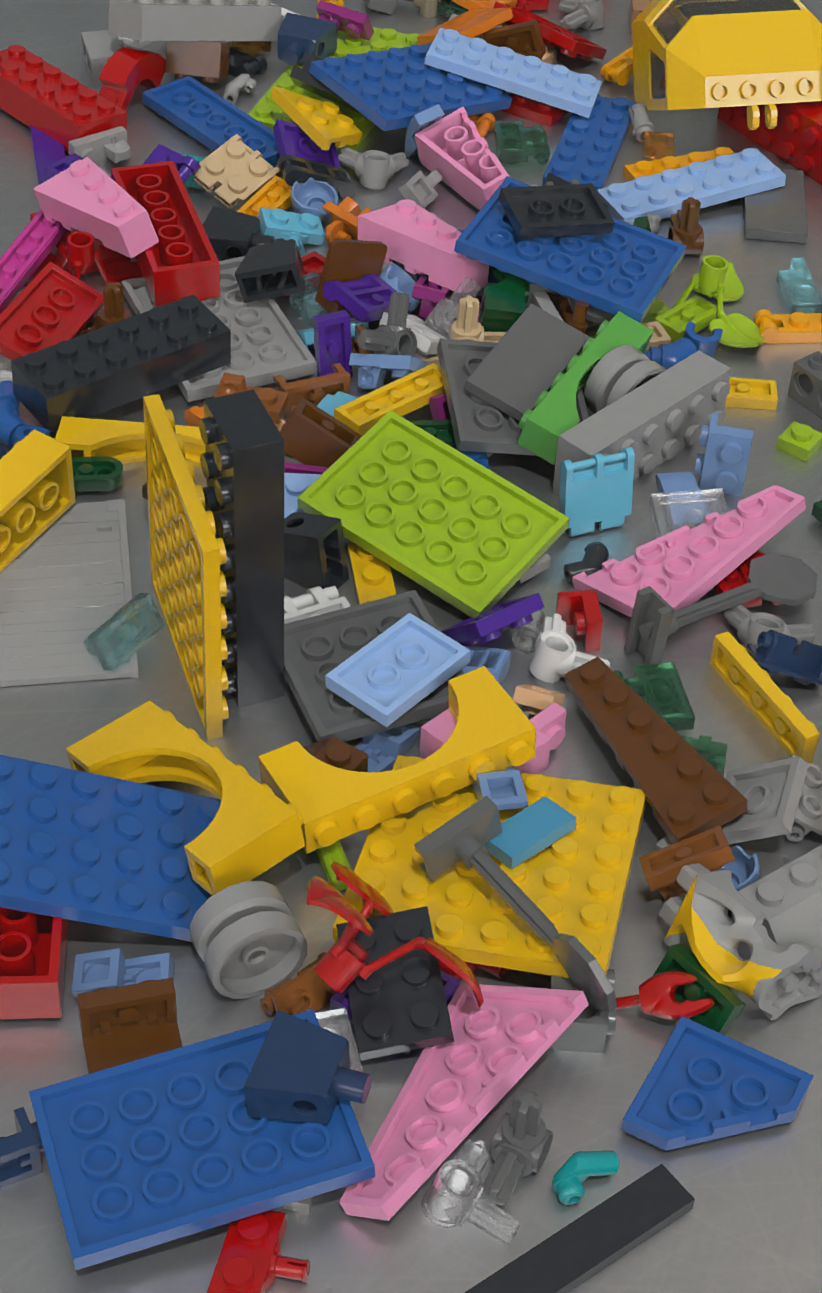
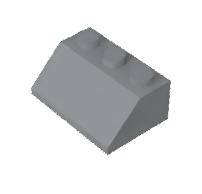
(791, 901)

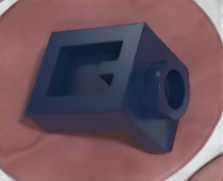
(20, 1151)

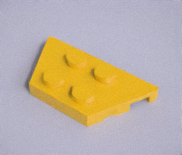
(318, 119)

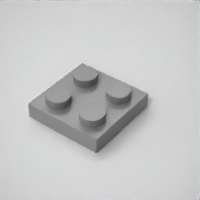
(771, 797)

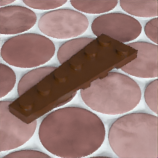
(674, 777)

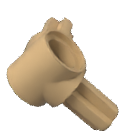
(467, 324)

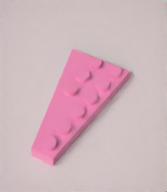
(694, 560)
(459, 1086)

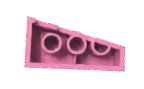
(461, 157)
(94, 203)
(421, 244)

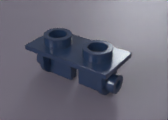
(776, 654)

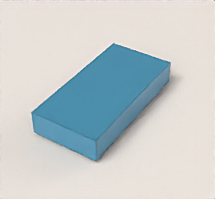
(530, 832)

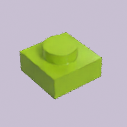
(800, 441)

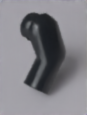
(595, 555)

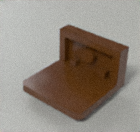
(520, 37)
(348, 262)
(128, 1023)

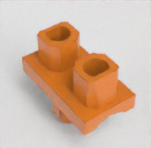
(344, 220)

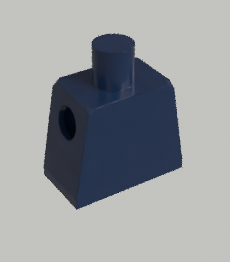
(305, 35)
(302, 1073)

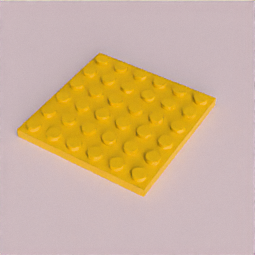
(186, 566)
(572, 881)

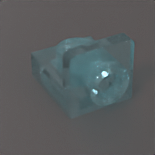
(304, 303)

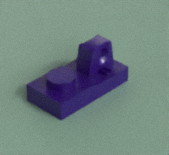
(332, 341)

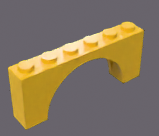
(341, 802)
(251, 824)

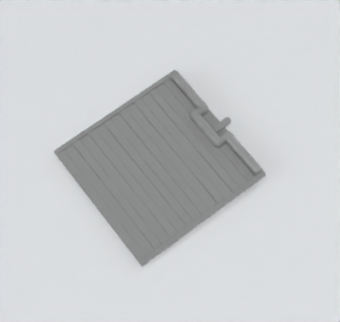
(62, 594)

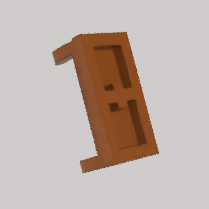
(314, 388)

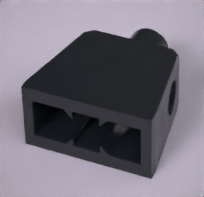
(233, 233)
(271, 271)
(314, 551)

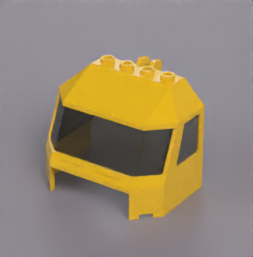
(727, 55)

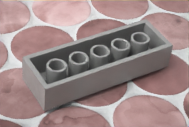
(195, 20)
(652, 419)

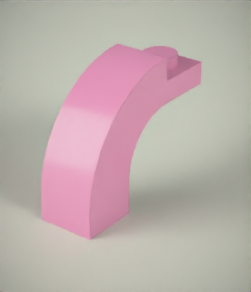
(549, 735)

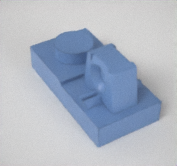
(373, 368)

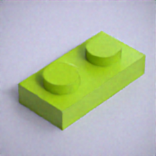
(695, 309)

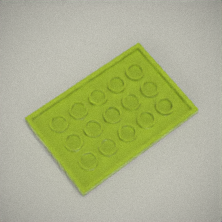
(435, 514)

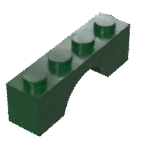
(503, 301)

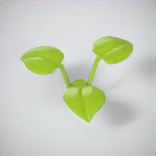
(718, 280)

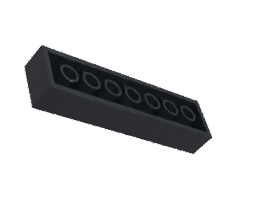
(247, 504)

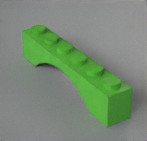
(557, 409)

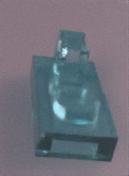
(799, 288)
(125, 631)

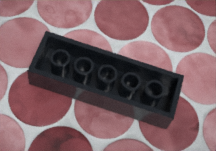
(121, 362)

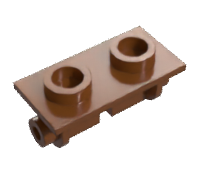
(298, 994)

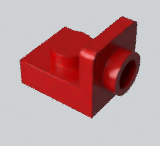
(583, 612)

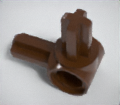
(686, 227)

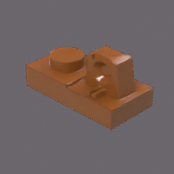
(273, 400)
(663, 866)

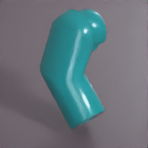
(582, 1164)

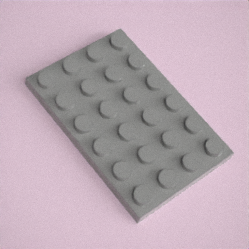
(261, 336)

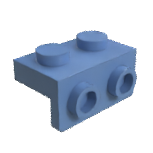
(724, 458)

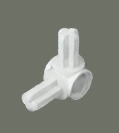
(556, 652)

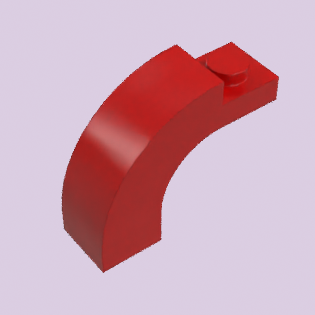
(128, 69)

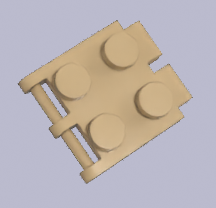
(235, 172)

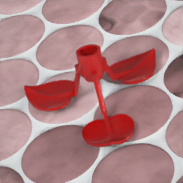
(81, 256)
(347, 955)

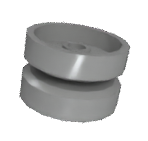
(617, 375)
(248, 939)

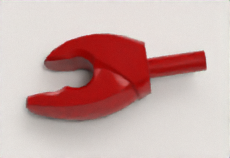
(658, 997)

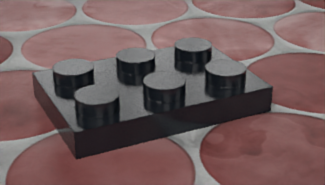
(556, 211)
(403, 1001)

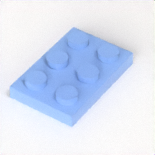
(397, 669)

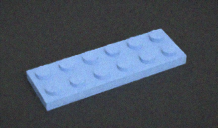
(513, 72)
(707, 181)

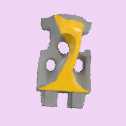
(713, 937)

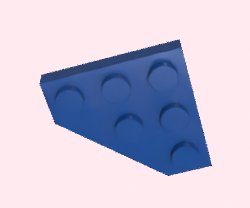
(712, 1090)

